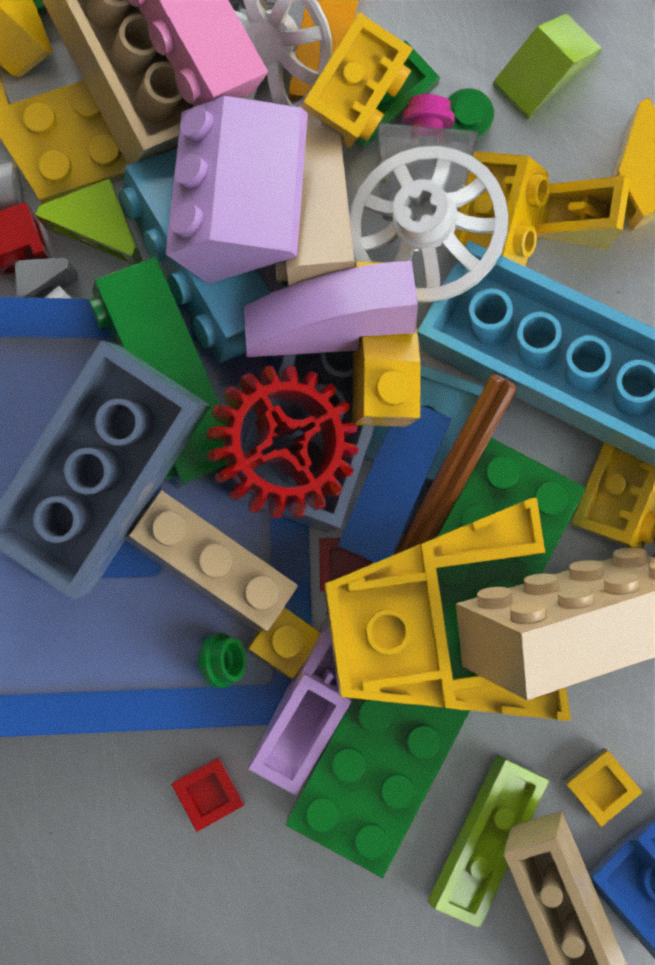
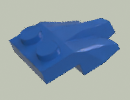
(628, 883)

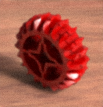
(323, 418)

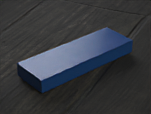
(393, 486)

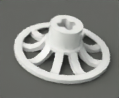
(277, 39)
(428, 216)

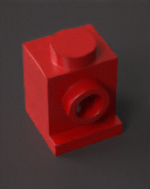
(20, 237)

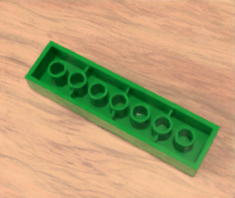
(390, 752)

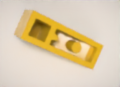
(386, 379)

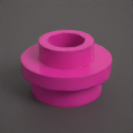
(429, 111)

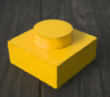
(285, 643)
(603, 787)

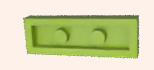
(477, 858)

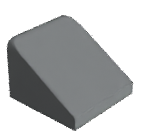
(39, 274)

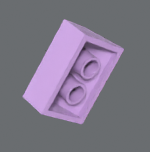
(237, 187)

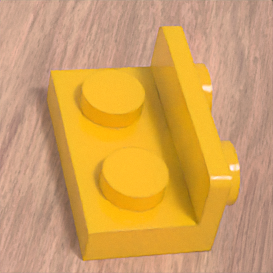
(357, 78)
(525, 191)
(619, 499)

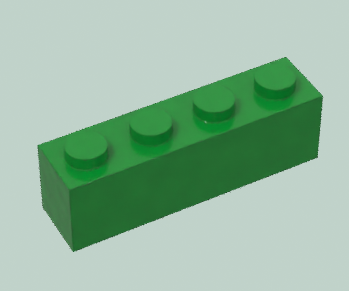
(148, 323)

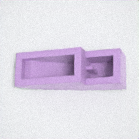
(333, 311)
(302, 720)

